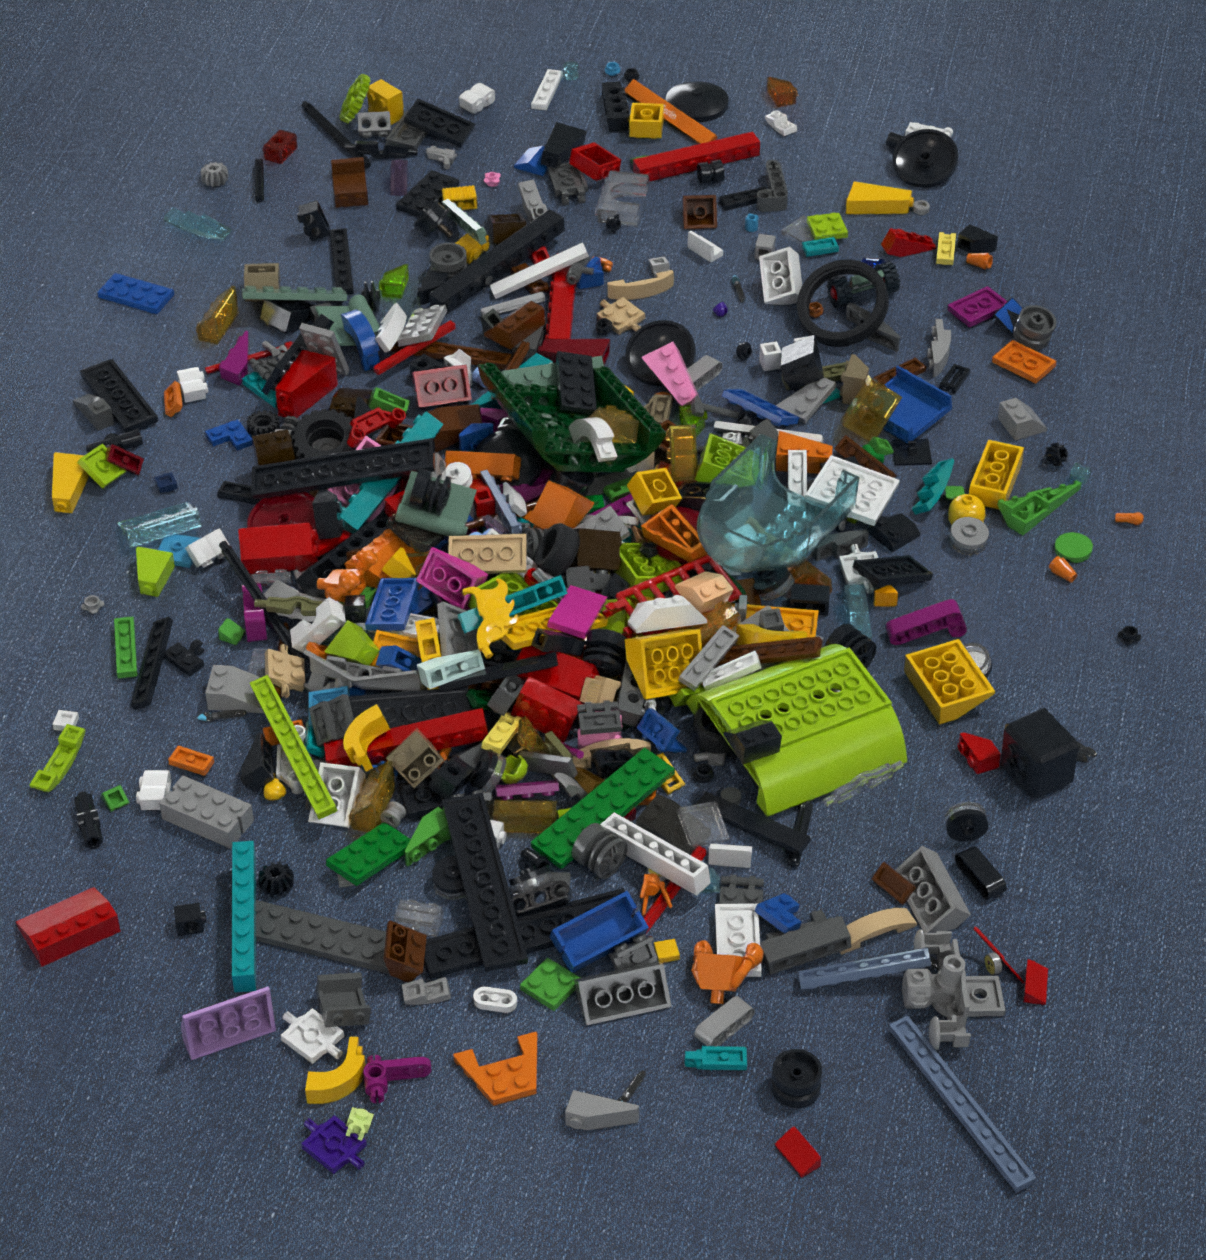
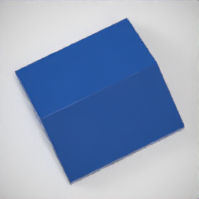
(531, 161)
(473, 435)

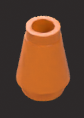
(981, 260)
(1061, 568)

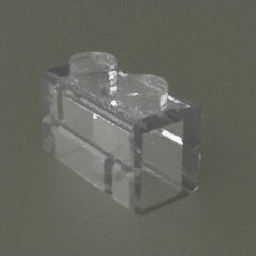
(420, 916)

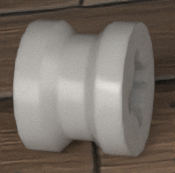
(393, 814)

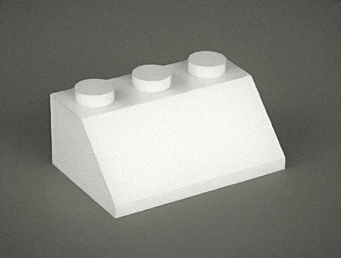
(781, 276)

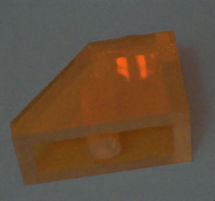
(781, 91)
(808, 574)

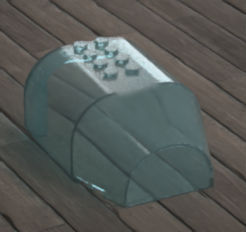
(758, 522)

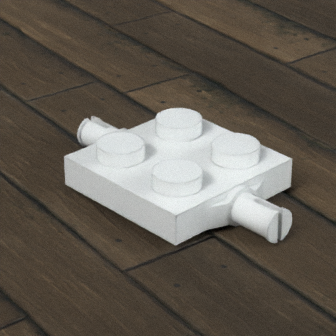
(850, 574)
(310, 1036)

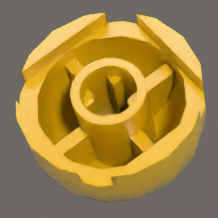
(966, 506)

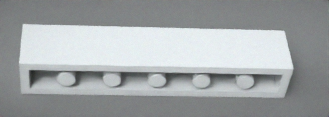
(660, 855)

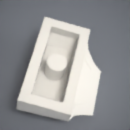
(459, 358)

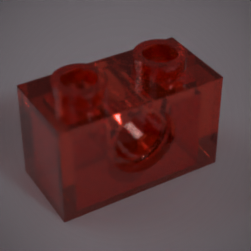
(280, 146)

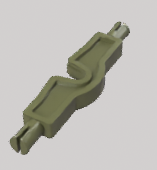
(288, 605)

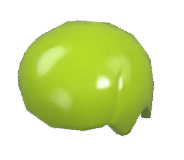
(514, 770)

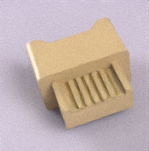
(599, 689)

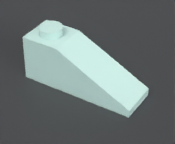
(449, 668)

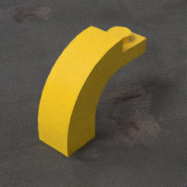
(754, 634)
(361, 733)
(340, 1082)

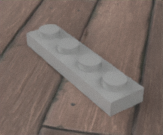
(708, 658)

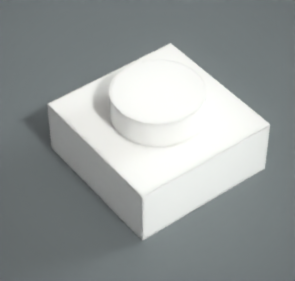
(64, 718)

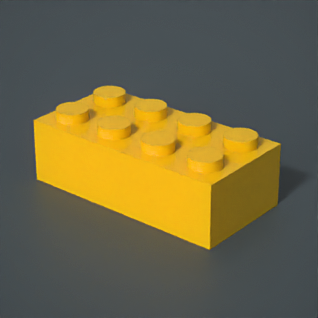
(996, 473)

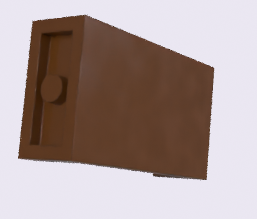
(349, 182)

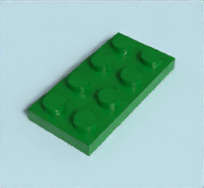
(369, 854)

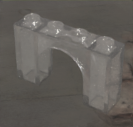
(618, 185)

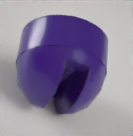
(720, 309)

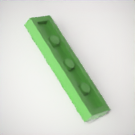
(125, 647)

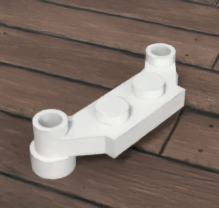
(284, 770)

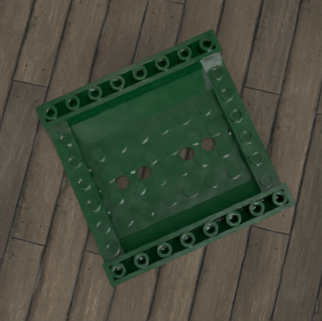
(548, 425)

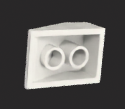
(343, 786)

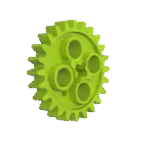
(354, 98)

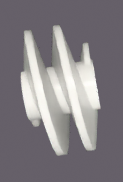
(459, 473)

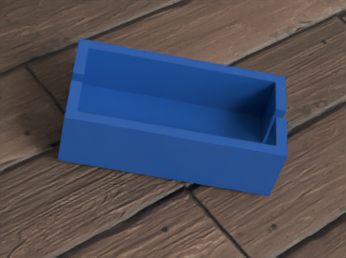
(598, 931)

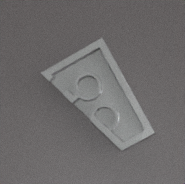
(808, 399)

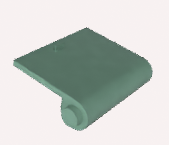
(334, 313)
(453, 517)

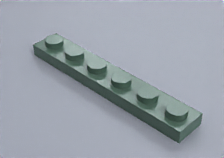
(465, 222)

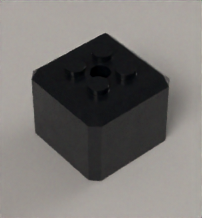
(1039, 753)

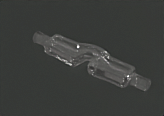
(870, 778)

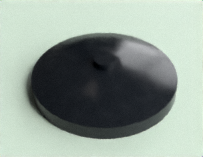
(699, 100)
(925, 158)
(652, 337)
(514, 442)

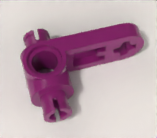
(379, 1072)

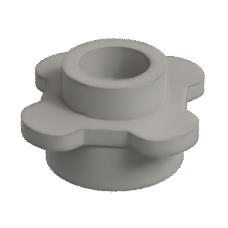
(92, 604)

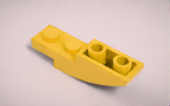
(428, 640)

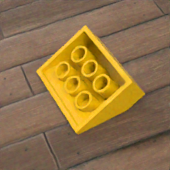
(661, 659)
(947, 680)

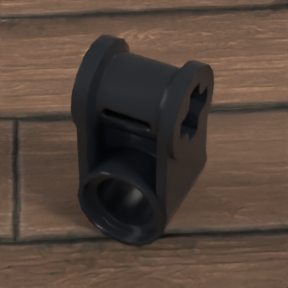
(611, 761)

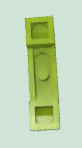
(61, 760)

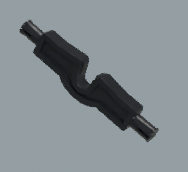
(390, 149)

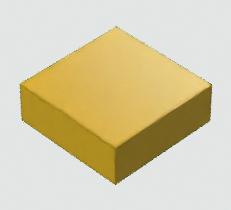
(666, 950)

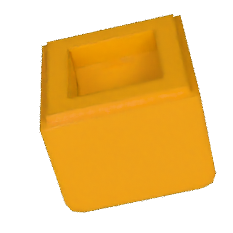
(885, 596)

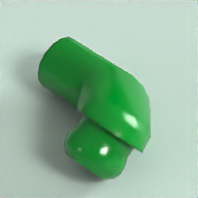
(869, 449)

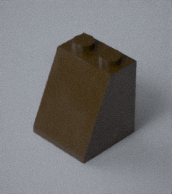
(273, 447)
(598, 550)

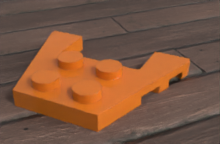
(506, 1078)

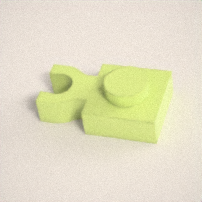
(359, 1122)

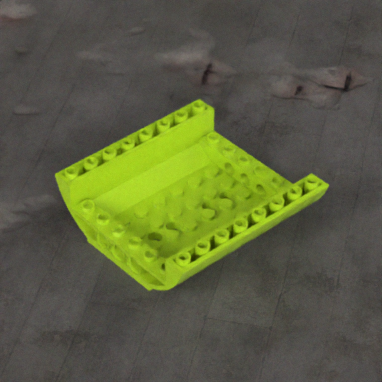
(822, 739)

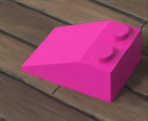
(449, 576)

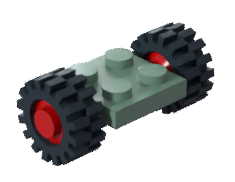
(841, 290)

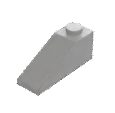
(597, 1112)

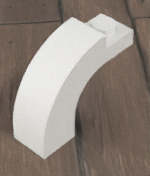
(598, 433)

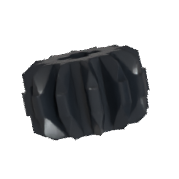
(276, 879)

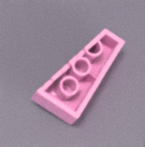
(672, 373)

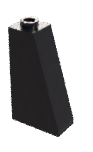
(560, 144)

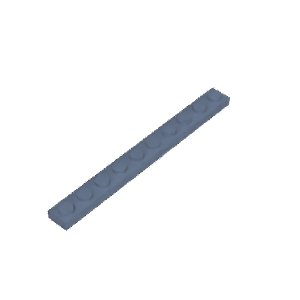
(962, 1104)

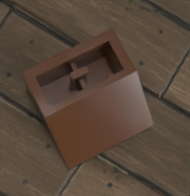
(404, 951)

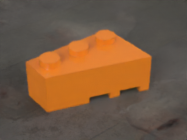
(816, 451)
(674, 534)

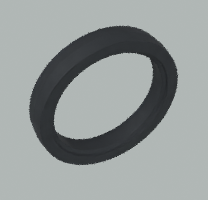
(831, 270)

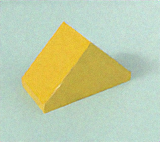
(399, 566)

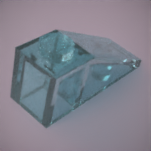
(857, 608)

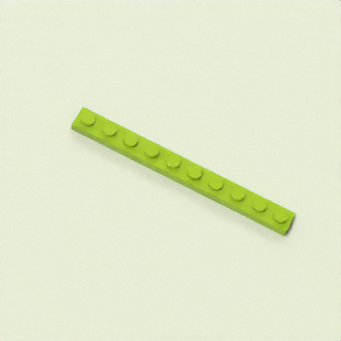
(293, 747)

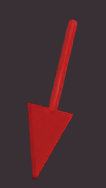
(984, 938)

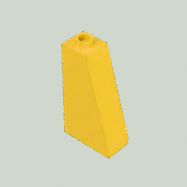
(878, 199)
(68, 481)

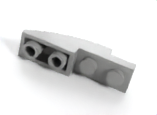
(531, 200)
(940, 348)

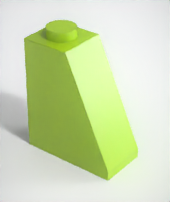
(153, 570)
(353, 645)

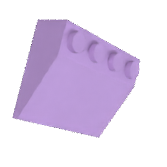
(228, 1023)

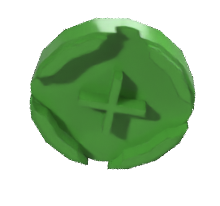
(1073, 547)

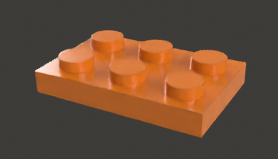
(1024, 361)

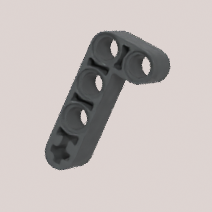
(776, 196)

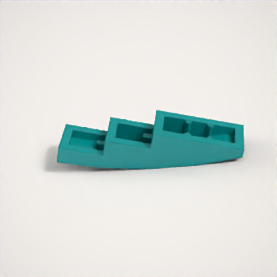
(935, 483)

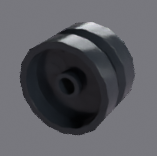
(796, 1078)

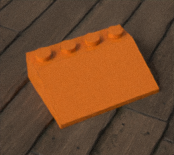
(384, 547)

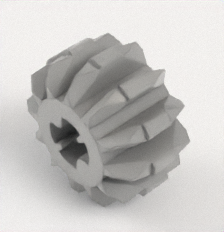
(214, 174)

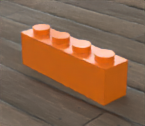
(499, 465)

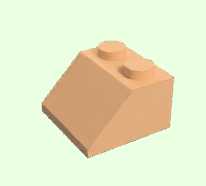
(705, 590)

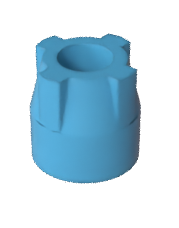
(751, 223)

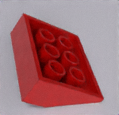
(69, 926)

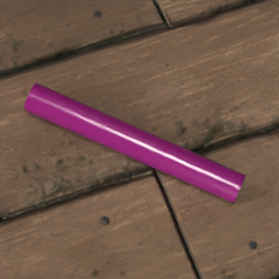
(575, 752)

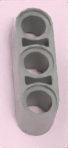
(704, 371)
(724, 1022)

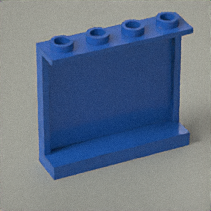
(919, 407)

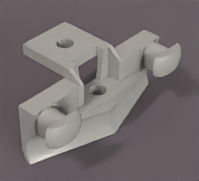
(378, 679)

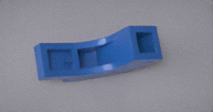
(361, 331)

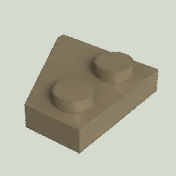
(660, 407)

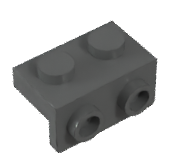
(634, 953)

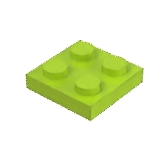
(827, 226)
(98, 468)

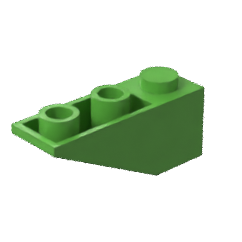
(428, 835)

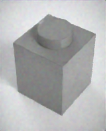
(764, 245)

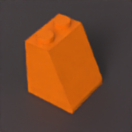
(559, 505)

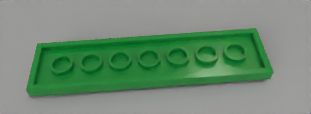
(616, 795)

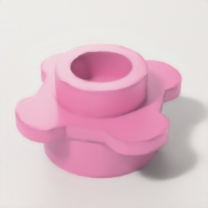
(492, 179)

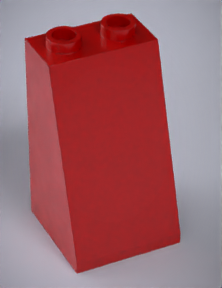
(305, 383)
(278, 547)
(565, 677)

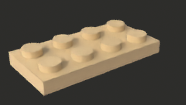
(492, 552)

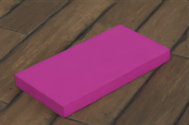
(577, 612)

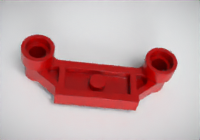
(373, 421)

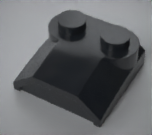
(894, 531)

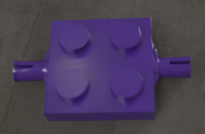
(331, 1145)

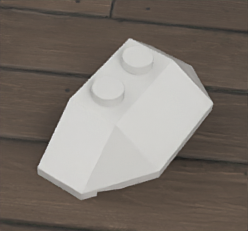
(664, 614)

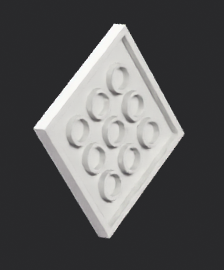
(873, 489)

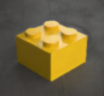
(384, 98)
(646, 120)
(653, 490)

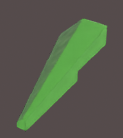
(1027, 511)

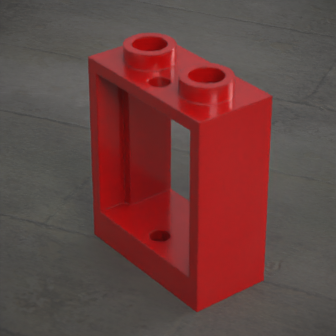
(582, 160)

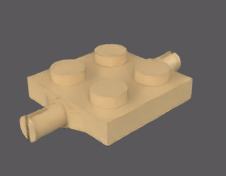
(622, 315)
(285, 670)

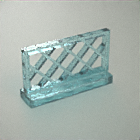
(160, 524)

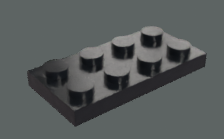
(439, 122)
(426, 192)
(284, 365)
(575, 382)
(892, 570)

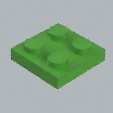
(549, 984)

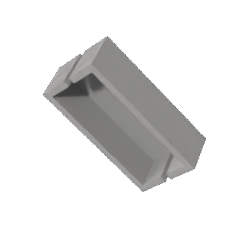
(206, 811)

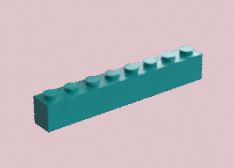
(374, 492)
(243, 916)

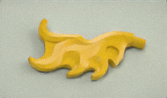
(495, 612)

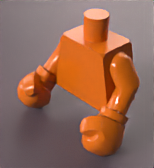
(348, 581)
(723, 972)

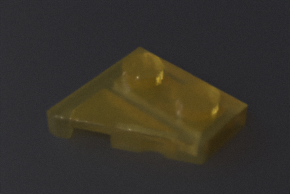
(528, 736)

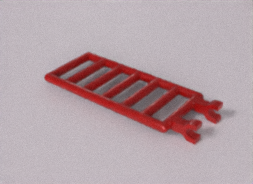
(623, 604)

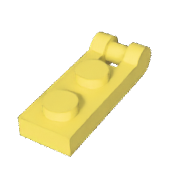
(946, 248)
(501, 733)

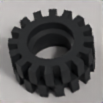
(262, 423)

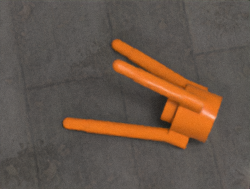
(651, 886)

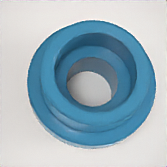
(612, 68)

